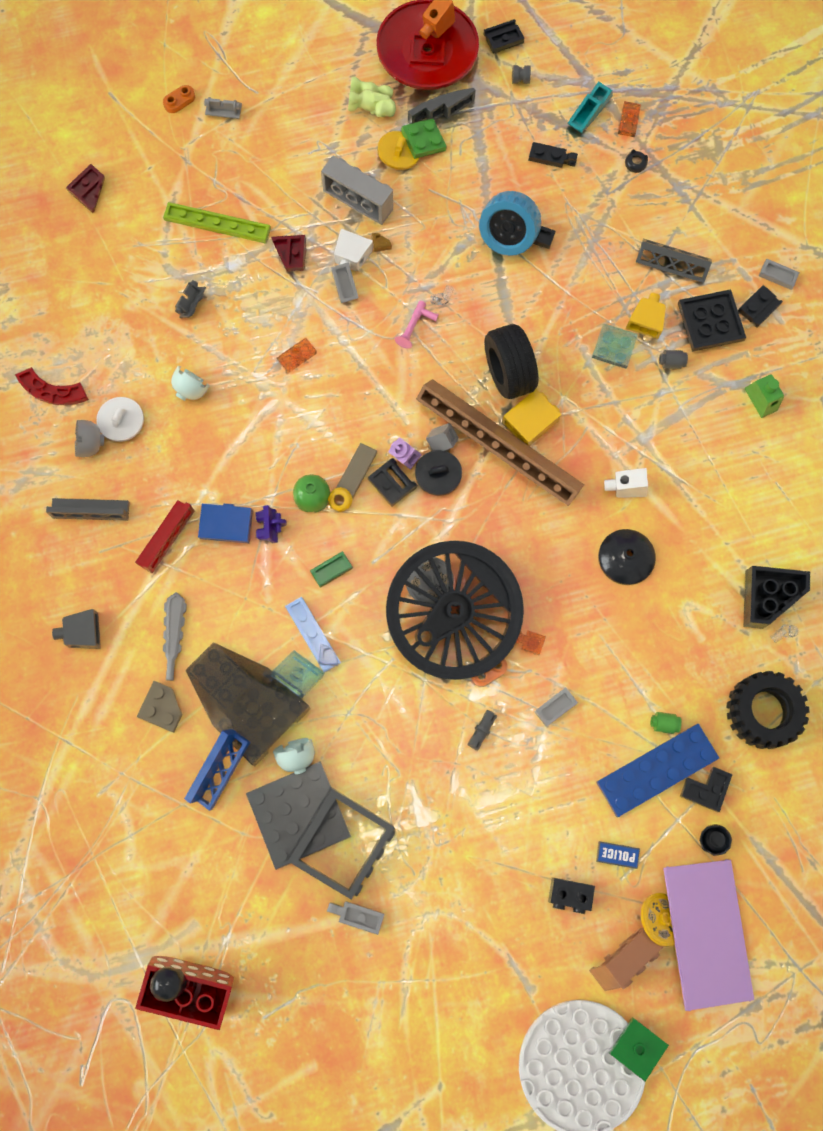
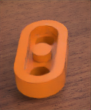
(179, 98)
(491, 675)

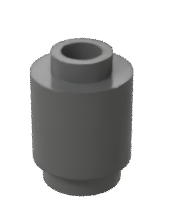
(673, 359)

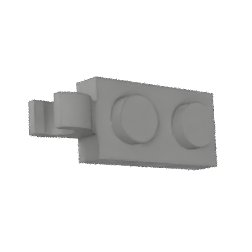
(358, 916)

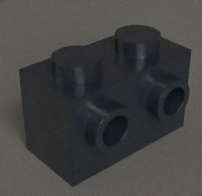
(571, 894)

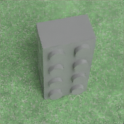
(357, 189)

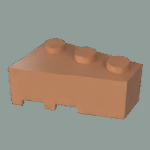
(626, 961)

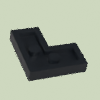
(708, 795)

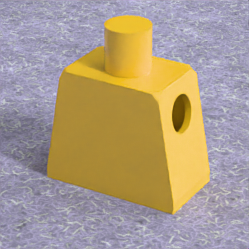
(648, 316)

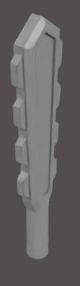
(174, 621)

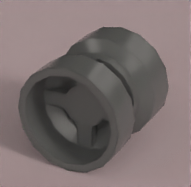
(521, 74)

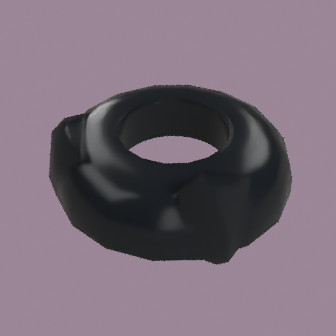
(636, 168)

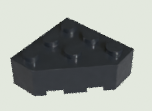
(771, 593)

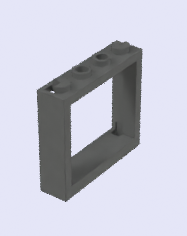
(313, 825)

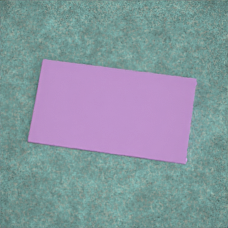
(708, 934)

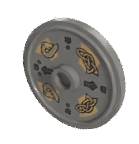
(428, 572)

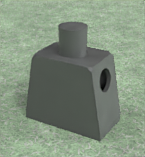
(79, 630)

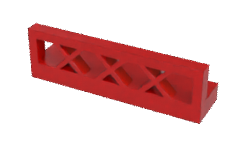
(165, 536)

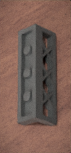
(675, 253)
(89, 509)

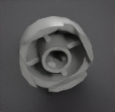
(87, 439)

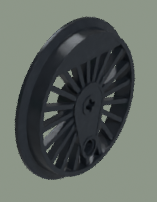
(440, 623)

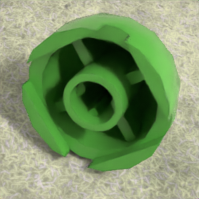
(311, 493)

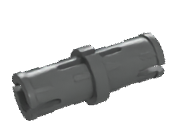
(482, 730)

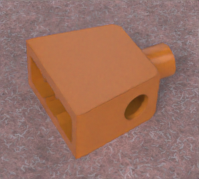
(437, 18)

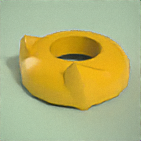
(347, 496)

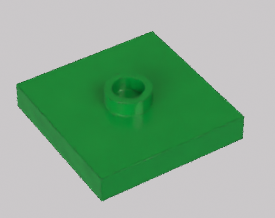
(638, 1049)

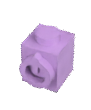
(404, 453)

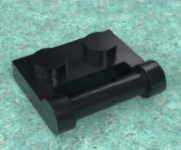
(388, 486)

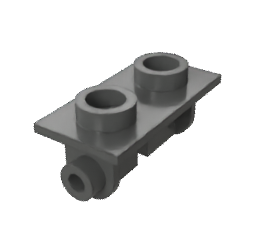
(186, 307)

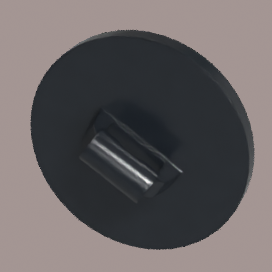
(438, 472)

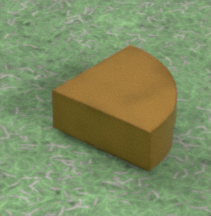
(380, 243)

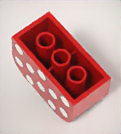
(201, 1002)

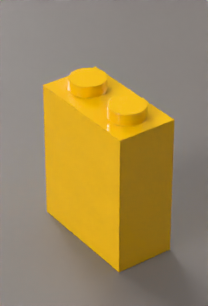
(531, 417)

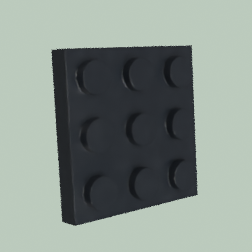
(711, 320)

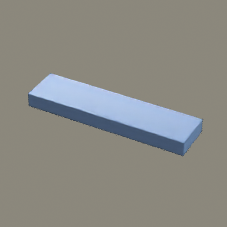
(309, 628)

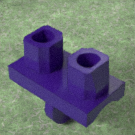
(272, 524)

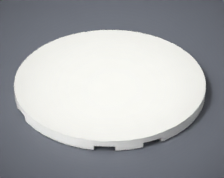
(570, 1071)

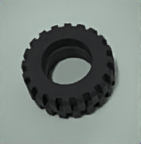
(791, 702)

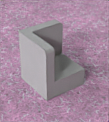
(442, 437)

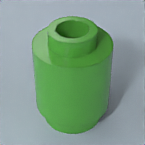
(666, 722)

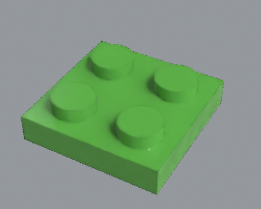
(423, 138)

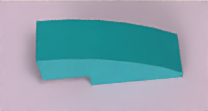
(590, 107)

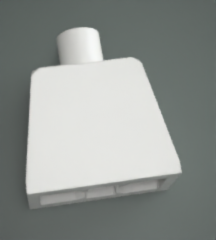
(352, 249)
(628, 483)

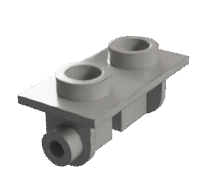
(224, 108)

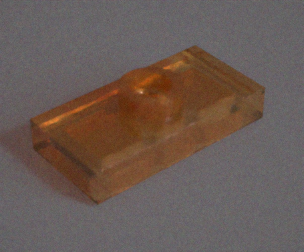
(629, 119)
(296, 355)

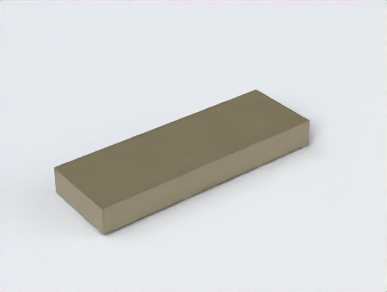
(357, 468)

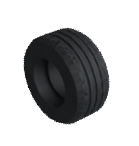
(511, 361)

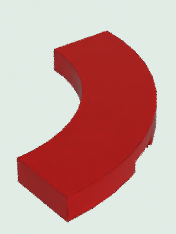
(49, 393)

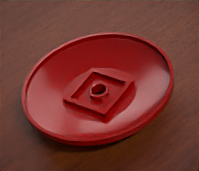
(402, 48)

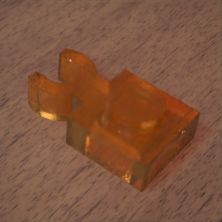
(531, 642)

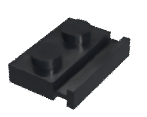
(503, 36)
(760, 306)

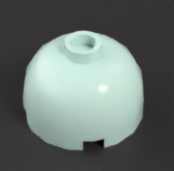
(188, 385)
(295, 756)

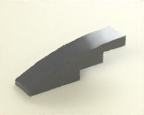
(444, 104)

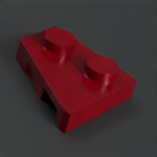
(87, 187)
(291, 251)

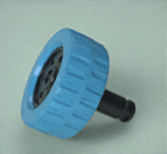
(510, 223)

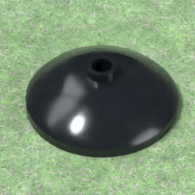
(620, 566)

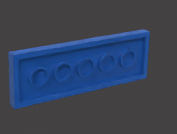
(657, 770)

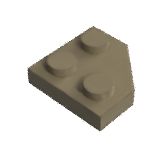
(161, 707)

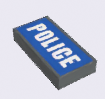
(618, 855)

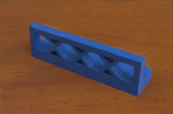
(211, 765)

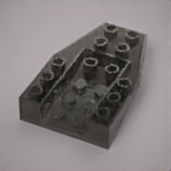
(244, 698)

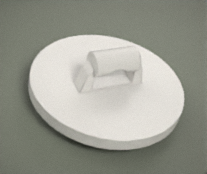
(120, 419)

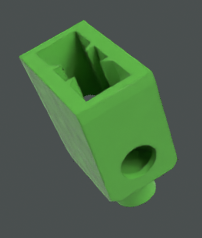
(765, 395)

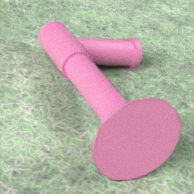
(404, 340)

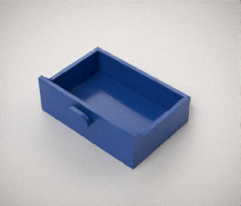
(225, 523)

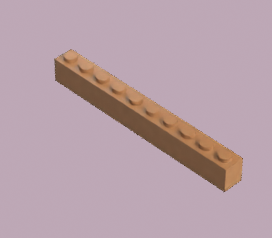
(499, 442)

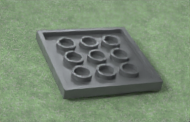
(286, 809)

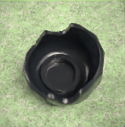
(715, 839)
(167, 984)

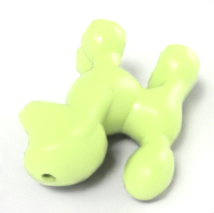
(371, 98)

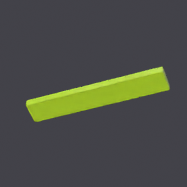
(217, 222)

